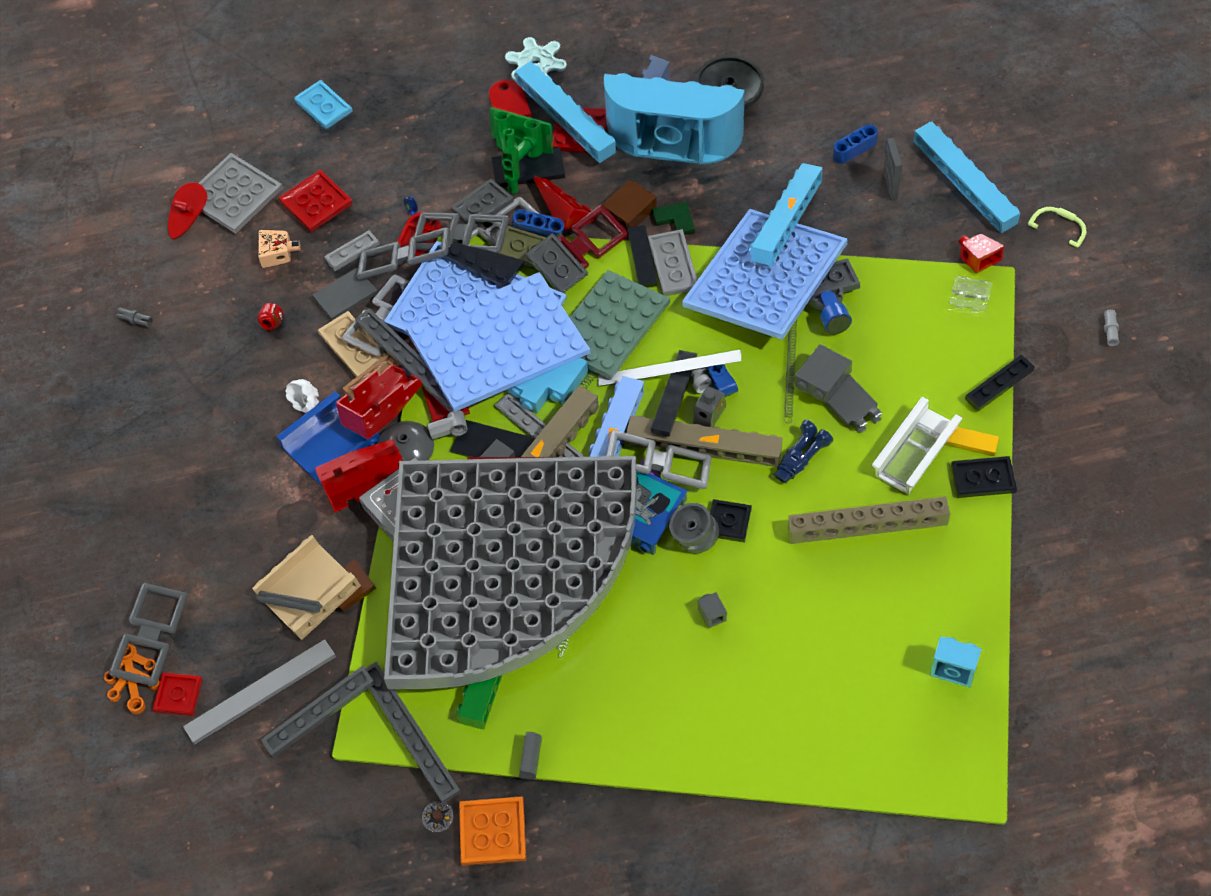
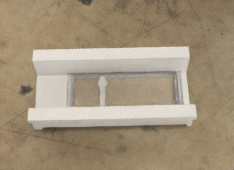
(914, 447)

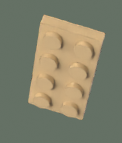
(352, 356)

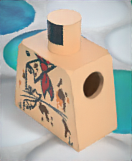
(275, 247)

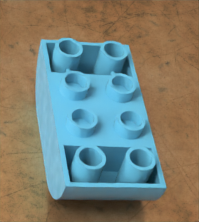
(673, 118)

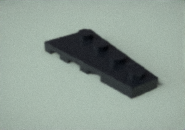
(485, 264)

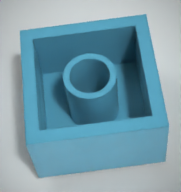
(955, 661)

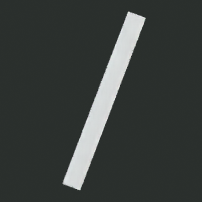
(672, 367)

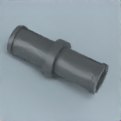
(135, 317)

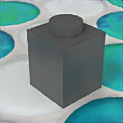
(712, 609)

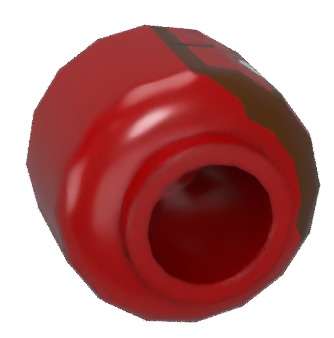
(270, 316)

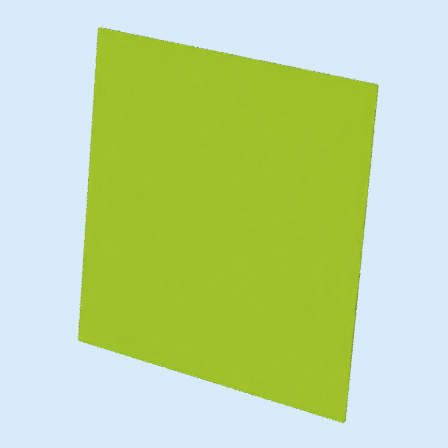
(826, 643)

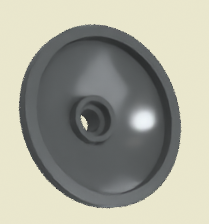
(418, 441)

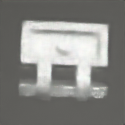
(973, 289)

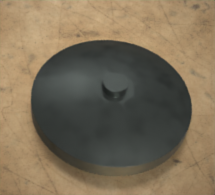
(734, 72)

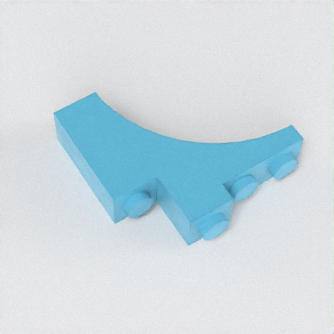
(556, 384)

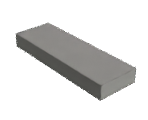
(351, 250)

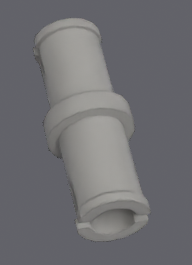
(1111, 328)

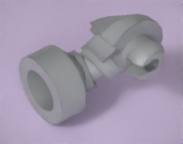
(700, 380)

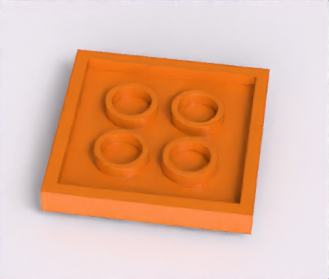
(492, 831)

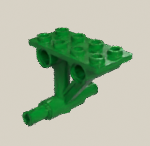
(518, 137)

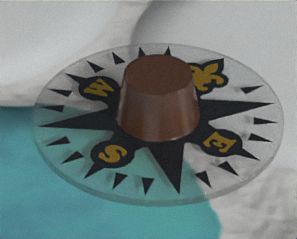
(437, 816)

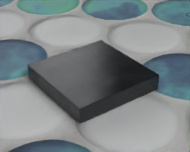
(731, 519)

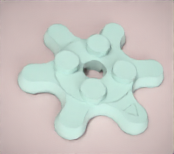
(537, 53)

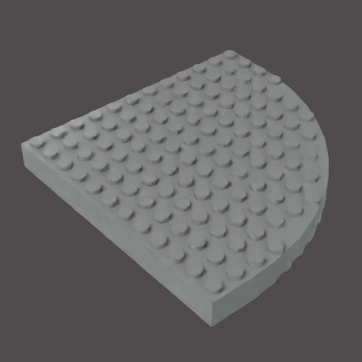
(500, 561)

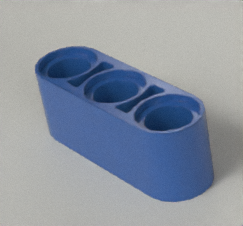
(855, 144)
(532, 218)

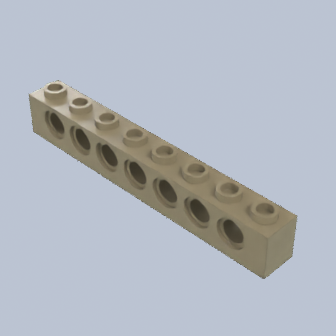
(868, 520)

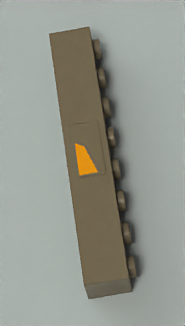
(564, 425)
(712, 441)

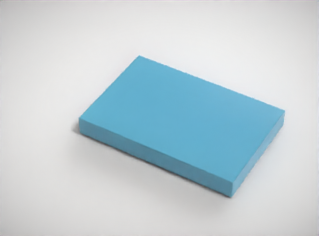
(323, 104)

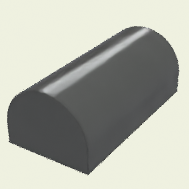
(530, 756)

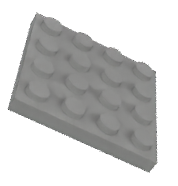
(237, 192)

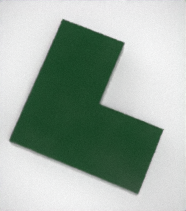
(677, 214)

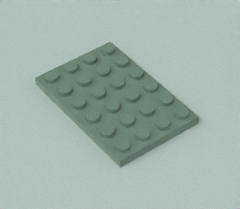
(616, 320)

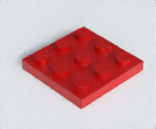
(566, 142)
(315, 200)

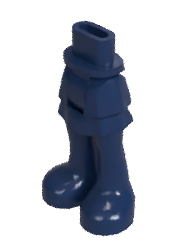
(794, 461)

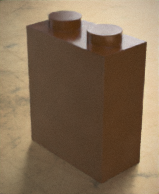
(631, 204)

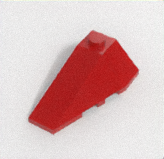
(561, 204)

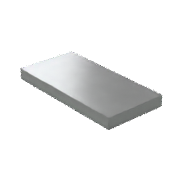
(672, 262)

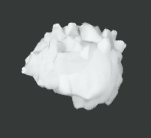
(302, 395)

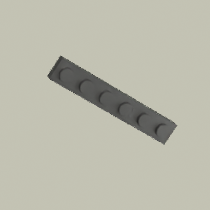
(318, 711)

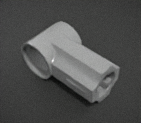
(453, 424)

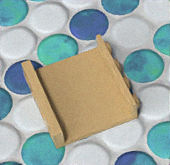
(311, 575)

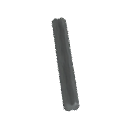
(289, 601)

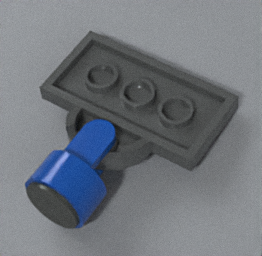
(830, 296)

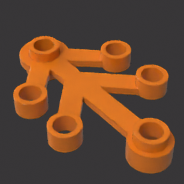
(129, 667)

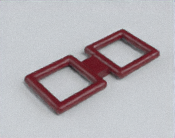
(583, 245)

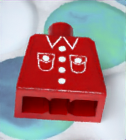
(980, 252)

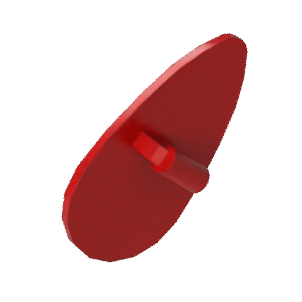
(186, 208)

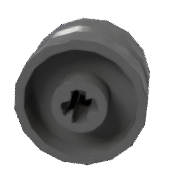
(694, 528)

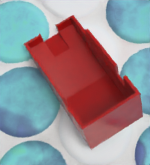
(378, 403)
(358, 472)

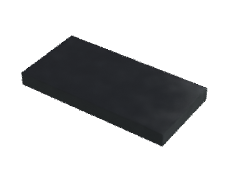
(545, 166)
(481, 436)

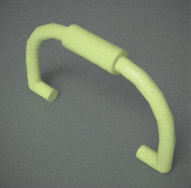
(1064, 213)

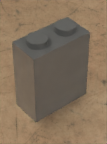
(823, 373)

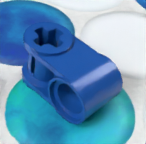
(722, 380)

